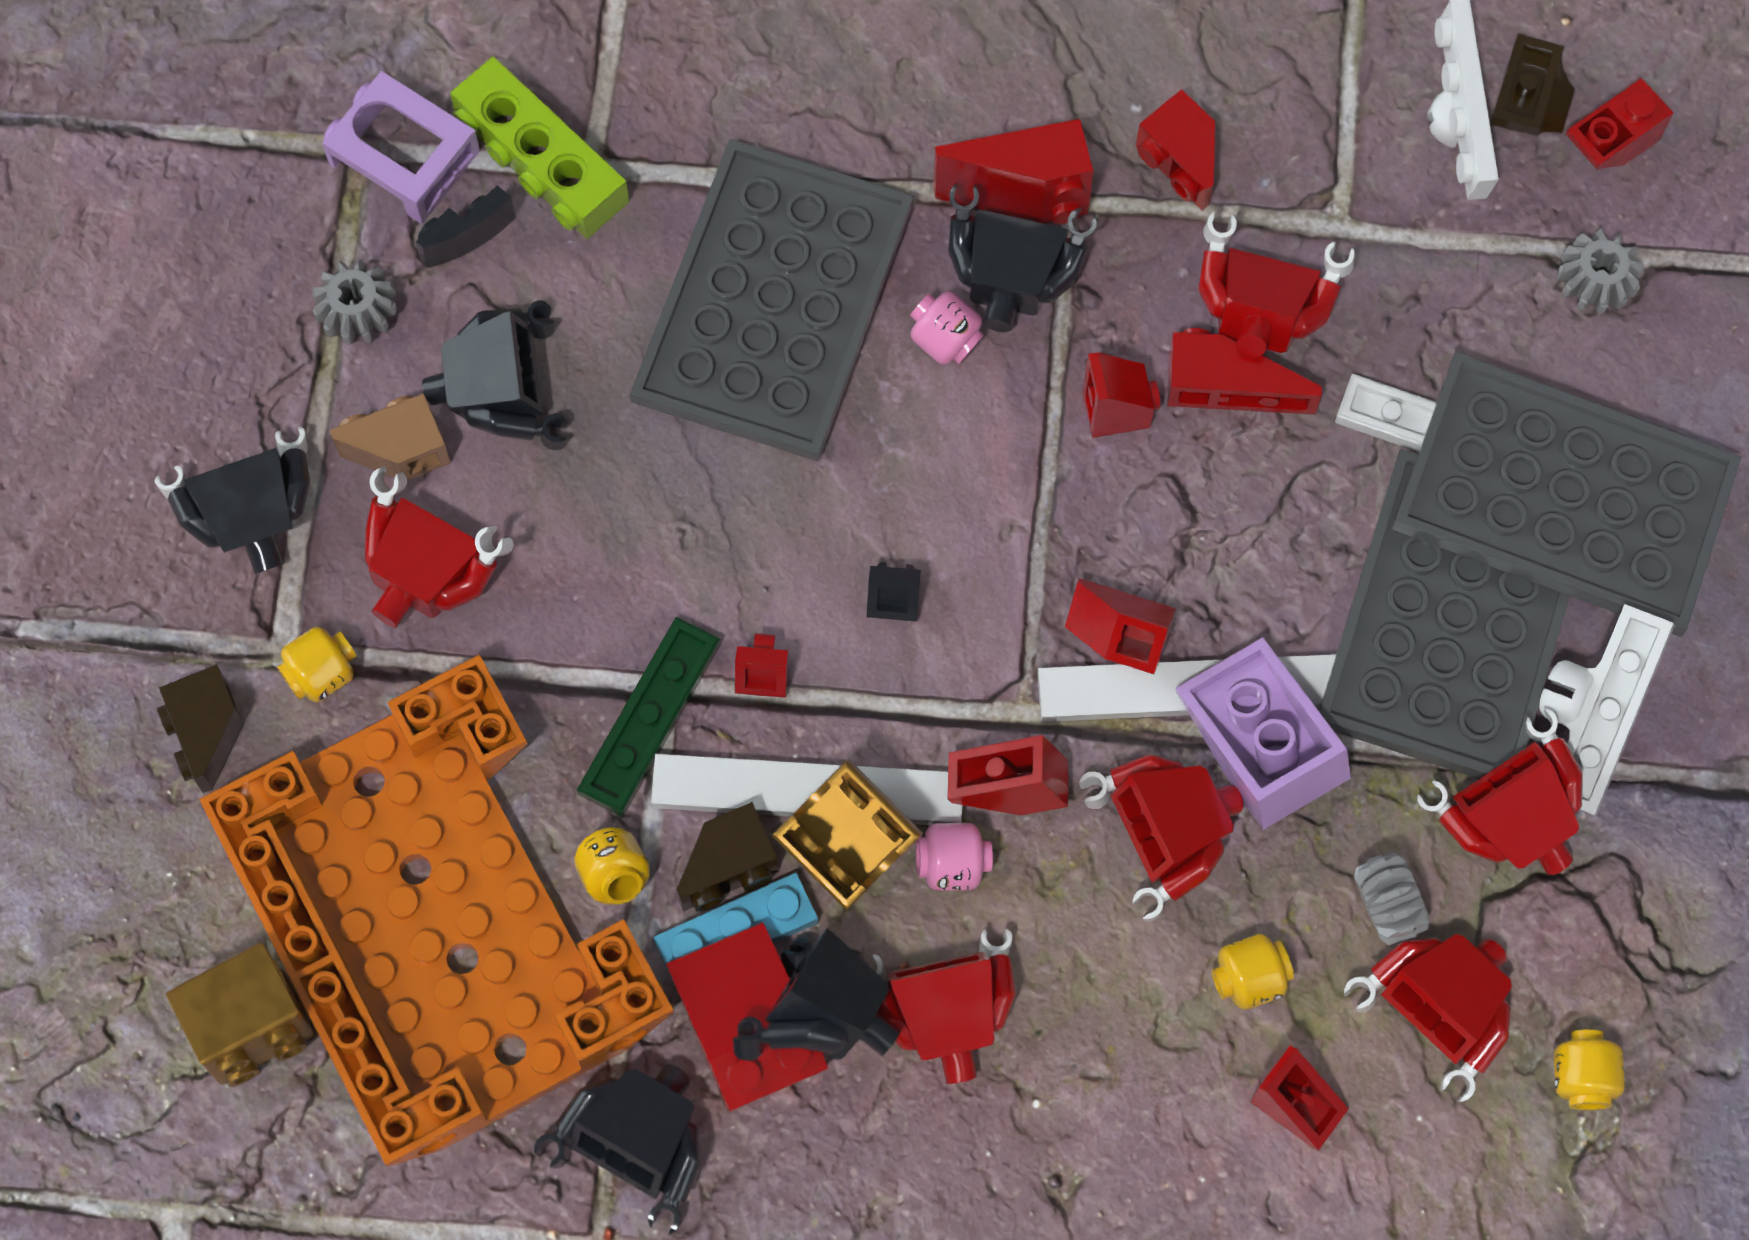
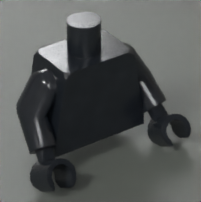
(1014, 260)
(494, 375)
(824, 1004)
(636, 1132)

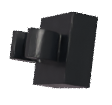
(893, 592)

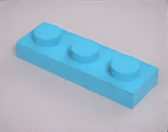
(779, 905)

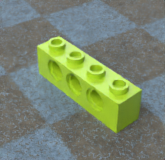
(497, 92)

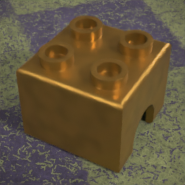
(847, 834)
(240, 1016)

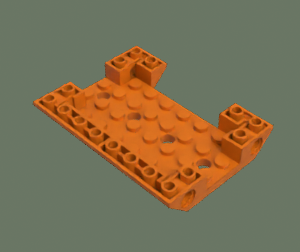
(377, 950)

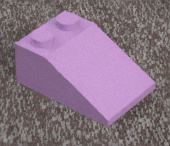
(1265, 733)

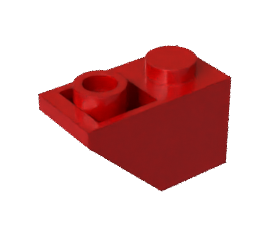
(1622, 127)
(1182, 145)
(1120, 625)

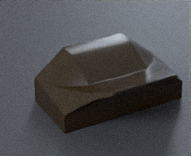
(1534, 89)

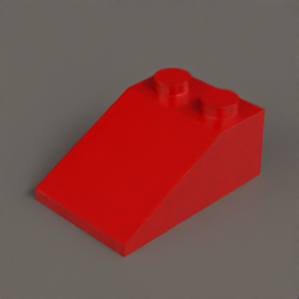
(1020, 173)
(721, 988)

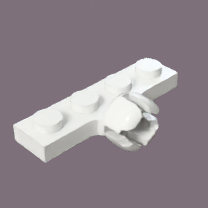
(1461, 109)
(1607, 698)

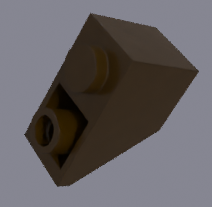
(205, 722)
(727, 856)

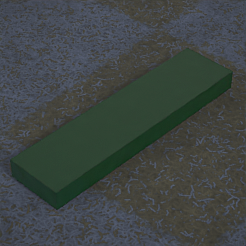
(649, 717)

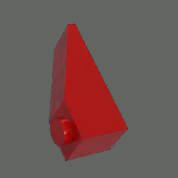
(1213, 374)

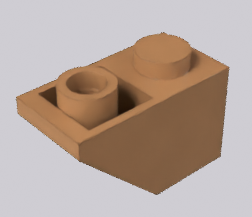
(396, 437)

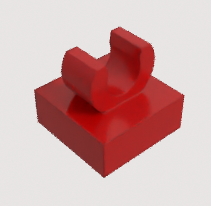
(761, 668)

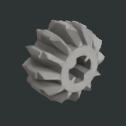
(1600, 272)
(357, 318)
(1392, 898)

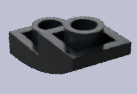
(453, 237)

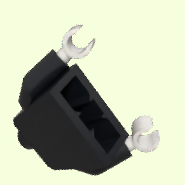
(245, 501)

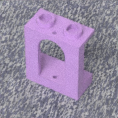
(438, 174)

